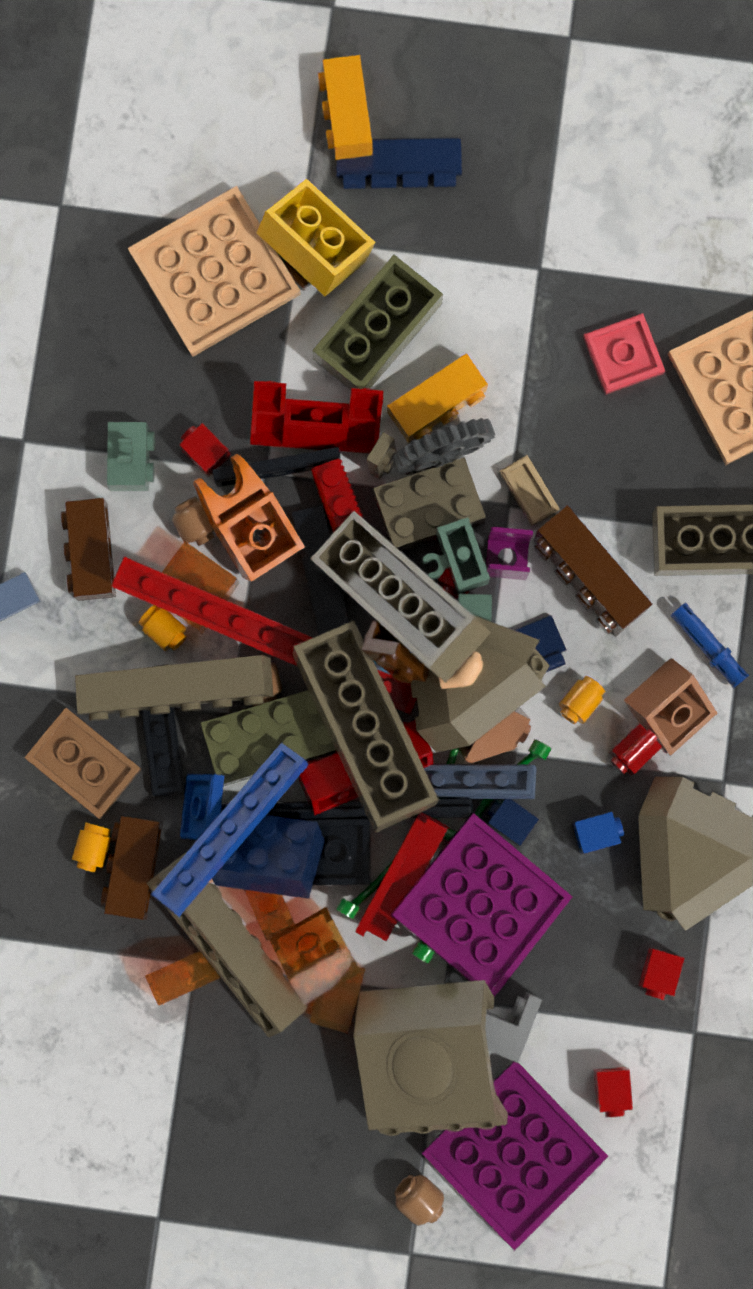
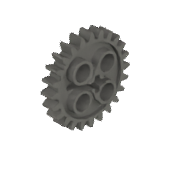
(444, 446)

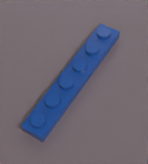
(229, 829)

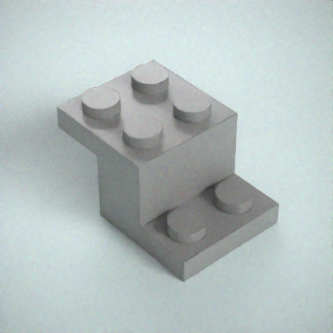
(510, 1037)

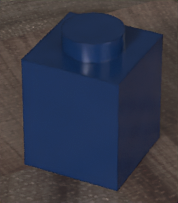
(511, 820)

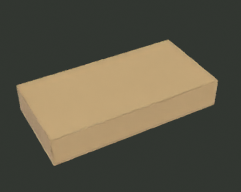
(529, 490)

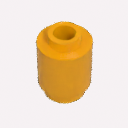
(163, 628)
(581, 700)
(92, 847)

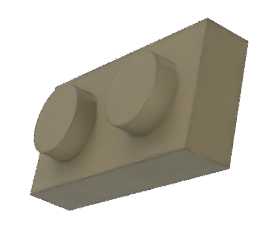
(381, 456)

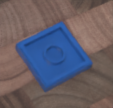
(200, 804)

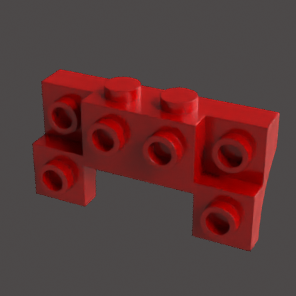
(315, 423)

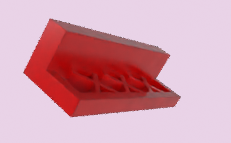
(402, 875)

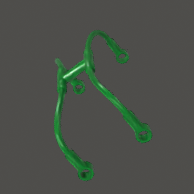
(350, 909)

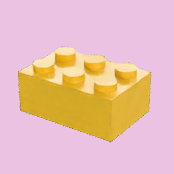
(315, 237)

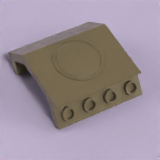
(426, 1058)

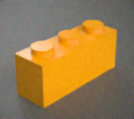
(346, 107)
(438, 399)

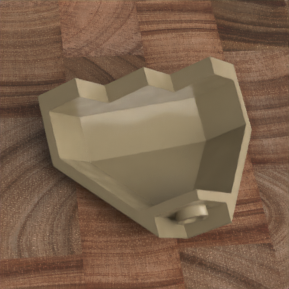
(464, 714)
(692, 851)

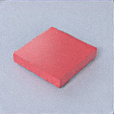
(624, 353)

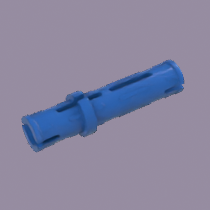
(709, 645)

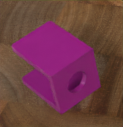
(513, 539)

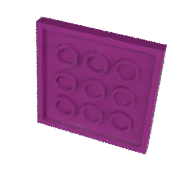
(481, 905)
(520, 1168)

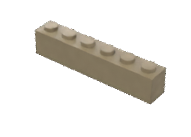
(174, 686)
(237, 957)

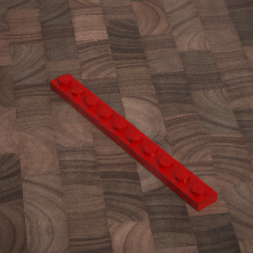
(228, 619)

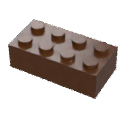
(591, 572)

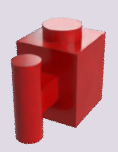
(634, 750)

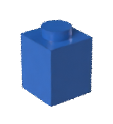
(598, 832)

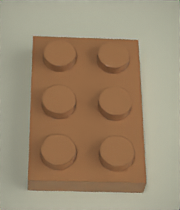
(83, 763)

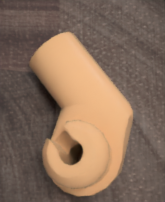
(465, 674)

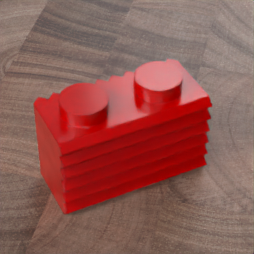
(335, 492)

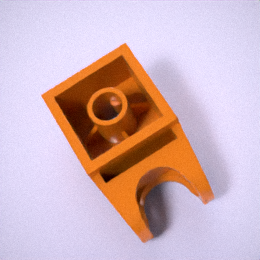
(241, 513)

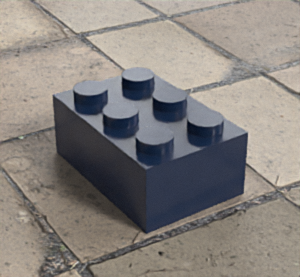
(275, 858)

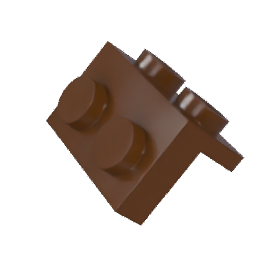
(393, 655)

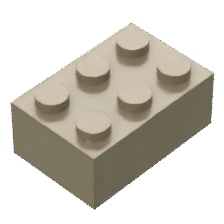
(427, 500)

